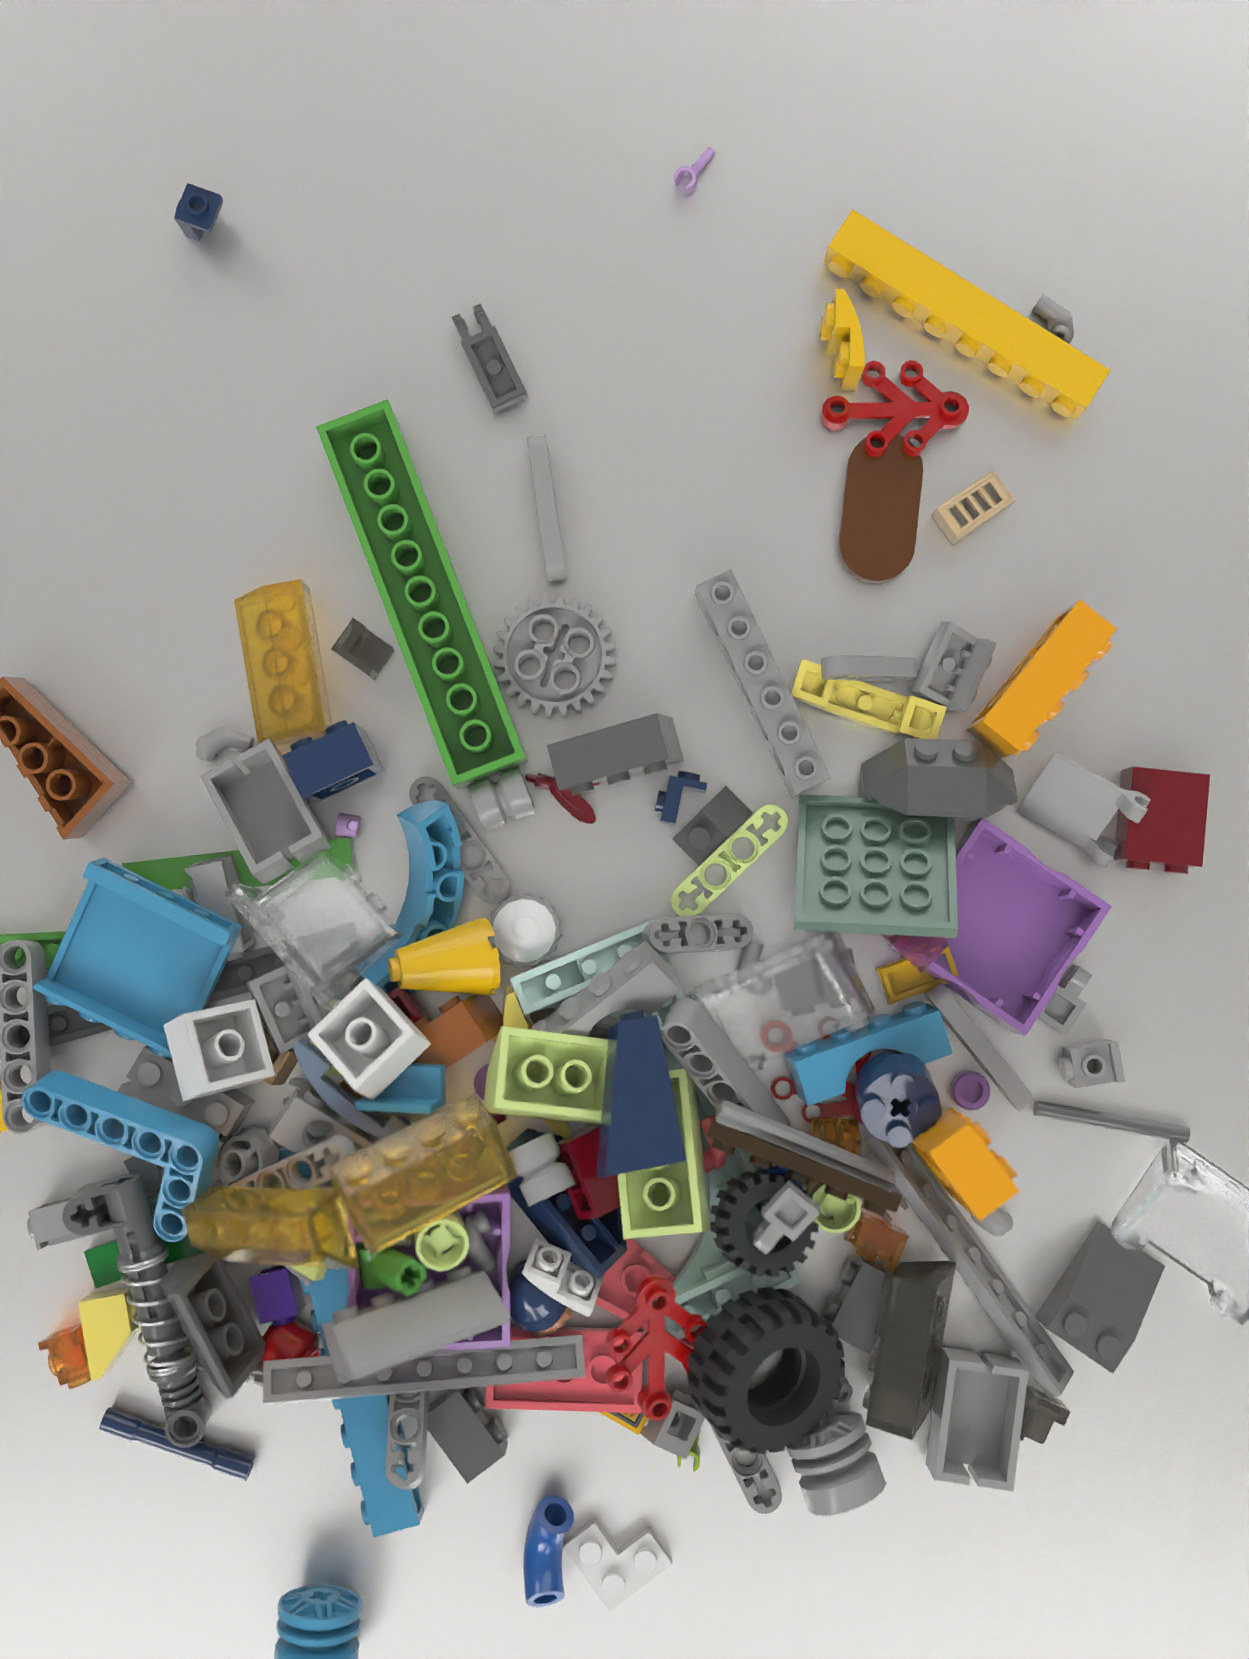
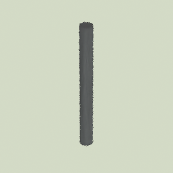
(1111, 1121)

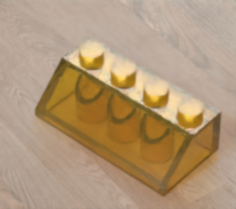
(283, 663)
(422, 1172)
(272, 1227)

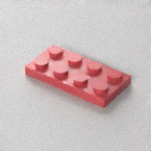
(579, 1394)

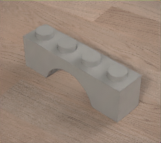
(635, 982)

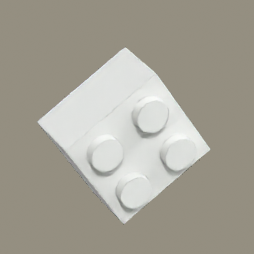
(368, 1039)
(218, 1049)

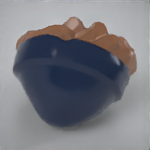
(533, 1308)

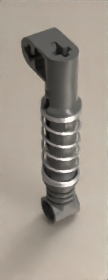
(144, 1264)

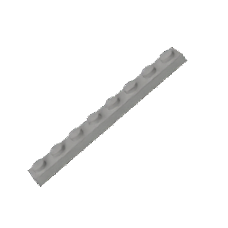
(975, 1266)
(437, 1370)

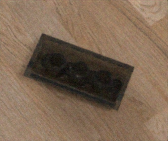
(908, 1346)

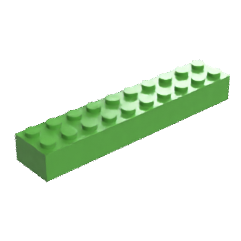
(421, 594)

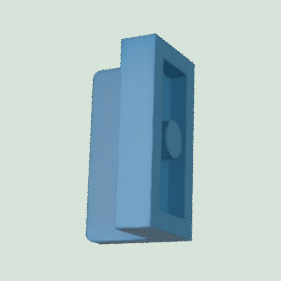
(416, 1090)

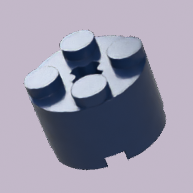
(897, 1098)

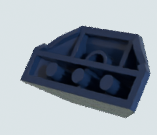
(593, 1241)

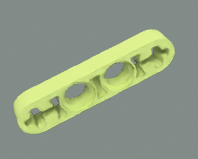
(725, 857)

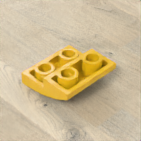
(845, 339)

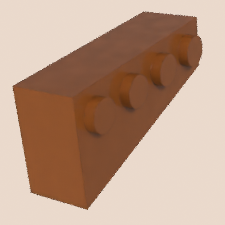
(61, 764)
(454, 1033)

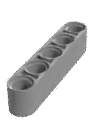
(14, 1016)
(714, 1061)

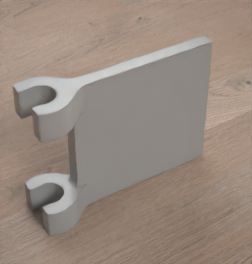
(1080, 806)

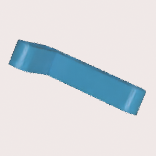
(137, 1128)

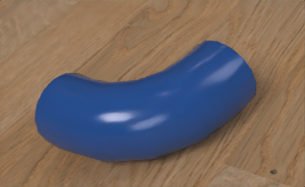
(544, 1551)

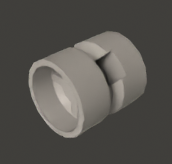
(501, 799)
(540, 1169)

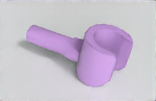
(693, 171)
(347, 825)

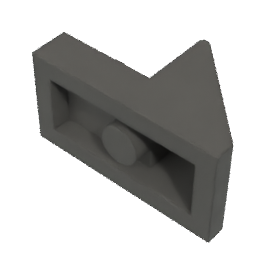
(712, 825)

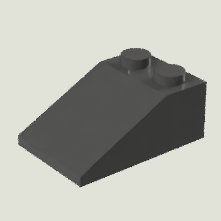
(1102, 1298)

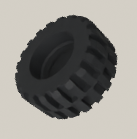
(795, 1393)

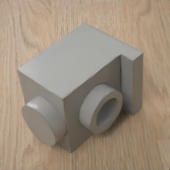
(1107, 1059)
(678, 1429)

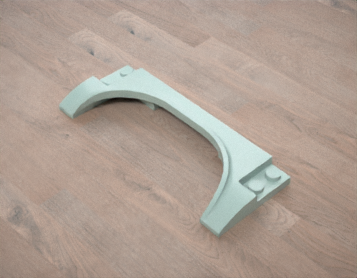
(707, 1276)

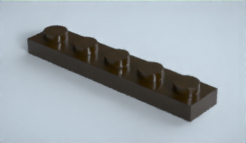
(803, 1169)

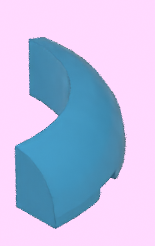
(433, 884)

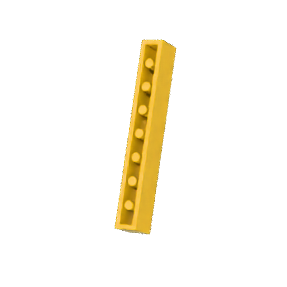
(965, 315)

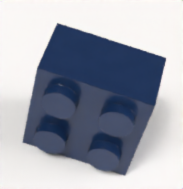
(332, 761)

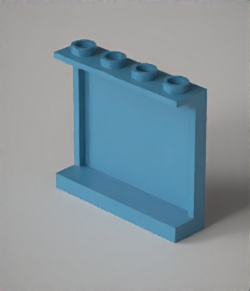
(137, 955)

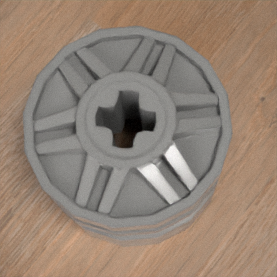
(837, 1465)

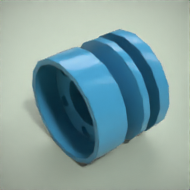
(318, 1623)

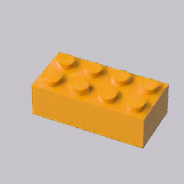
(1042, 679)
(964, 1165)

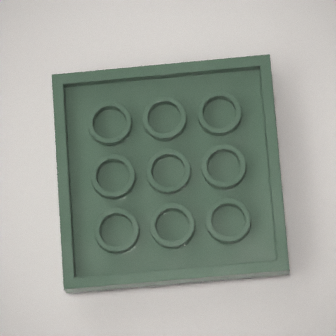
(874, 869)

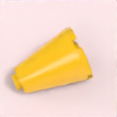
(450, 961)

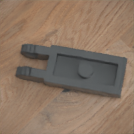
(490, 362)

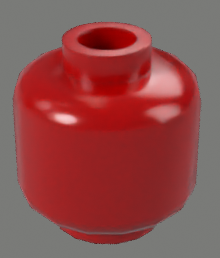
(290, 1342)

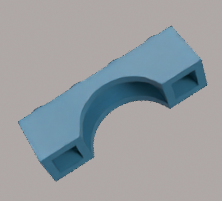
(823, 1066)

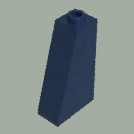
(638, 1101)

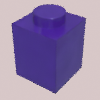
(276, 1295)

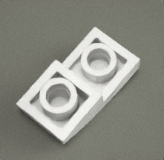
(563, 1281)

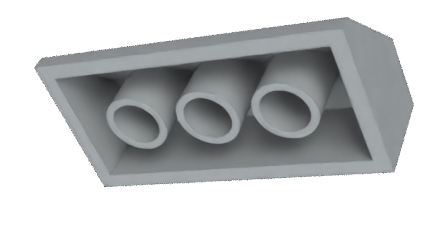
(413, 1324)

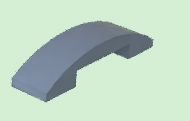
(315, 1066)

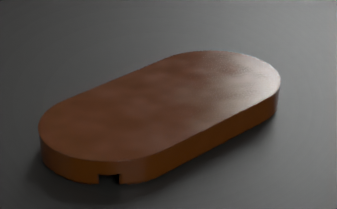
(880, 512)

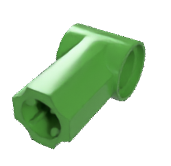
(389, 1270)

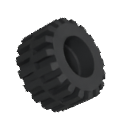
(731, 1219)

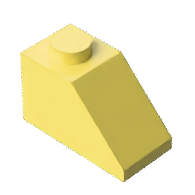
(106, 1328)

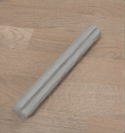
(804, 1145)

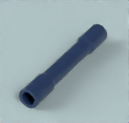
(135, 1429)

